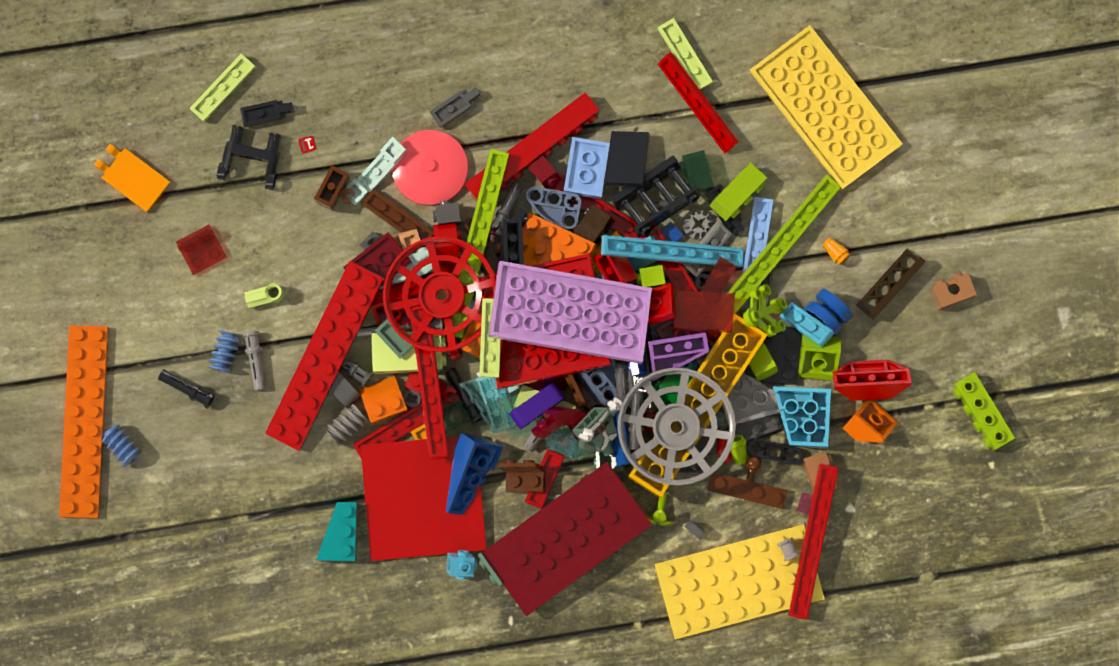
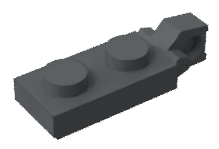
(454, 106)

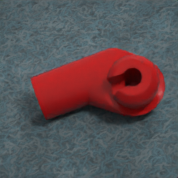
(720, 448)

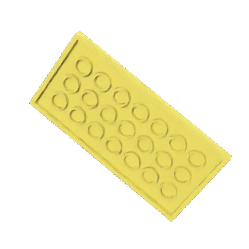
(825, 107)
(731, 583)

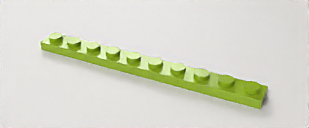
(482, 222)
(783, 240)

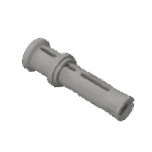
(253, 350)

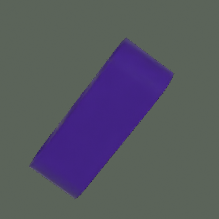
(536, 405)

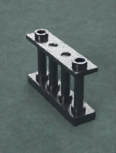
(654, 179)

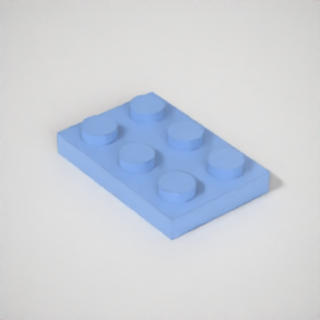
(586, 167)

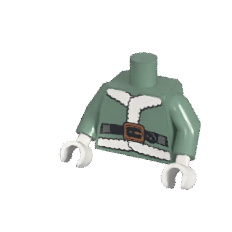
(598, 428)

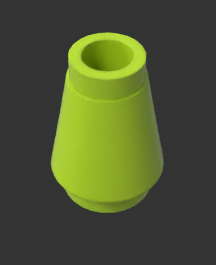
(739, 450)

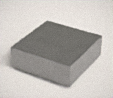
(694, 529)

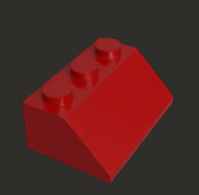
(395, 296)

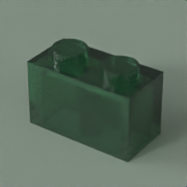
(696, 171)

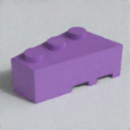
(676, 351)

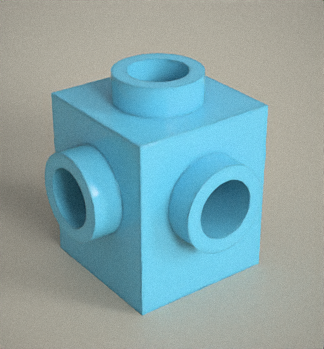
(461, 564)

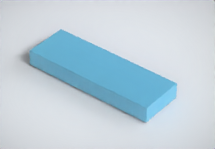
(806, 324)

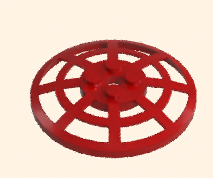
(429, 289)

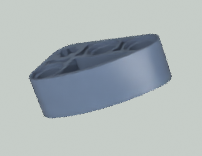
(556, 212)
(607, 383)

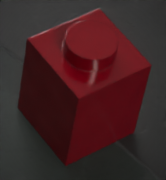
(544, 172)

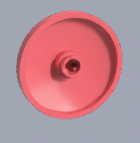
(431, 168)

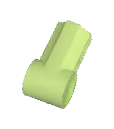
(262, 296)

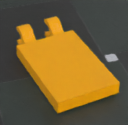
(133, 178)

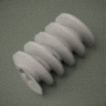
(345, 425)

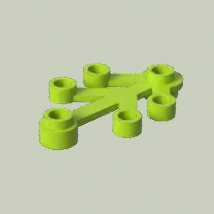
(753, 317)

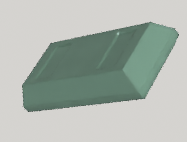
(392, 339)

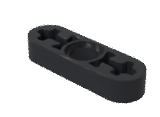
(790, 449)

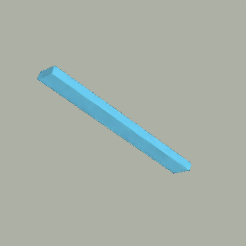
(669, 251)

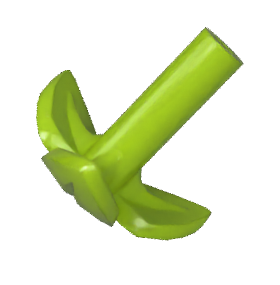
(659, 515)

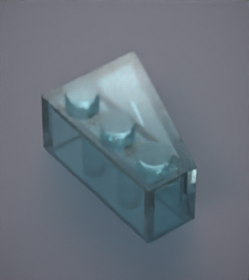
(492, 402)

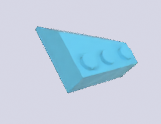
(805, 415)

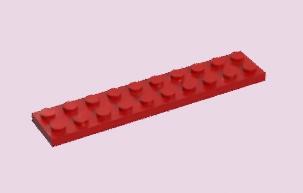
(324, 355)

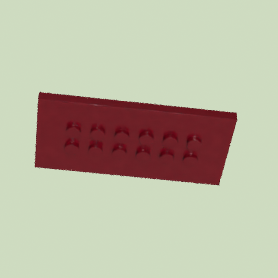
(566, 539)

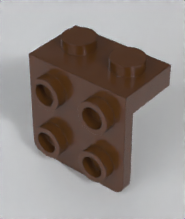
(581, 395)

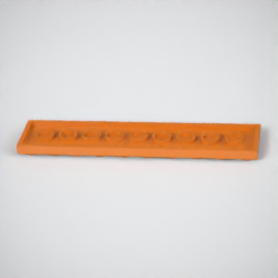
(84, 422)

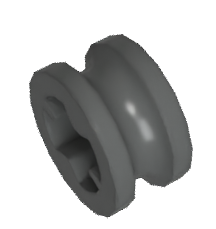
(410, 404)

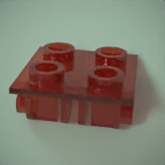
(201, 249)

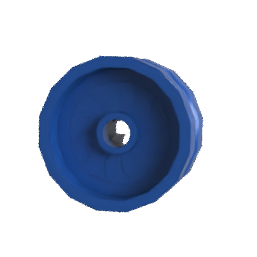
(829, 310)

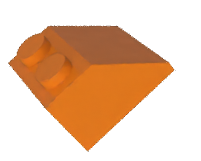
(383, 400)

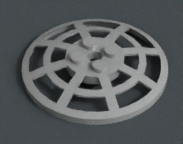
(682, 414)

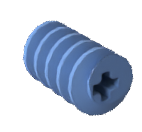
(224, 351)
(120, 445)

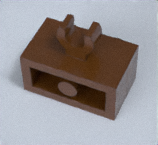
(333, 188)

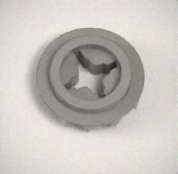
(688, 223)

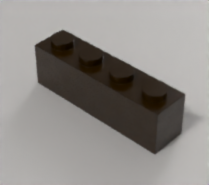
(593, 225)

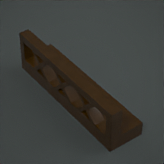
(895, 289)

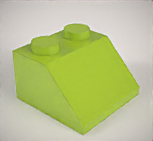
(819, 361)

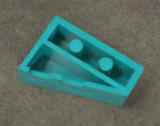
(341, 535)

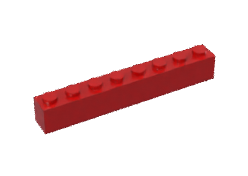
(542, 141)

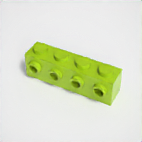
(983, 412)

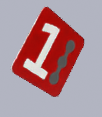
(307, 144)

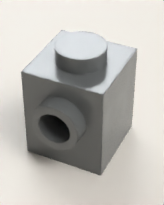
(447, 213)

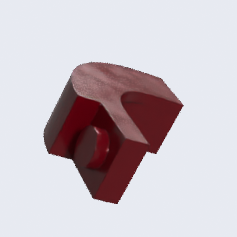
(556, 418)

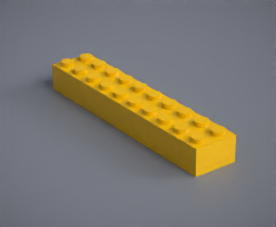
(722, 365)

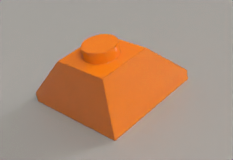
(870, 423)

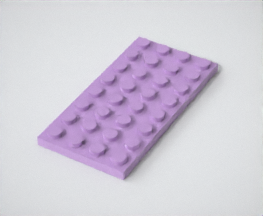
(570, 312)

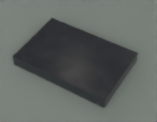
(627, 158)

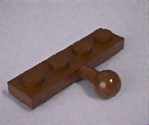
(747, 488)

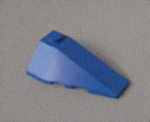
(470, 465)

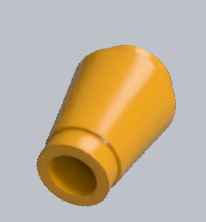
(836, 251)

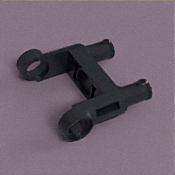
(234, 148)

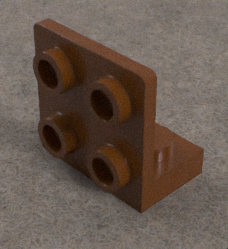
(524, 477)

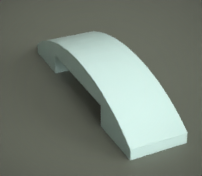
(376, 171)

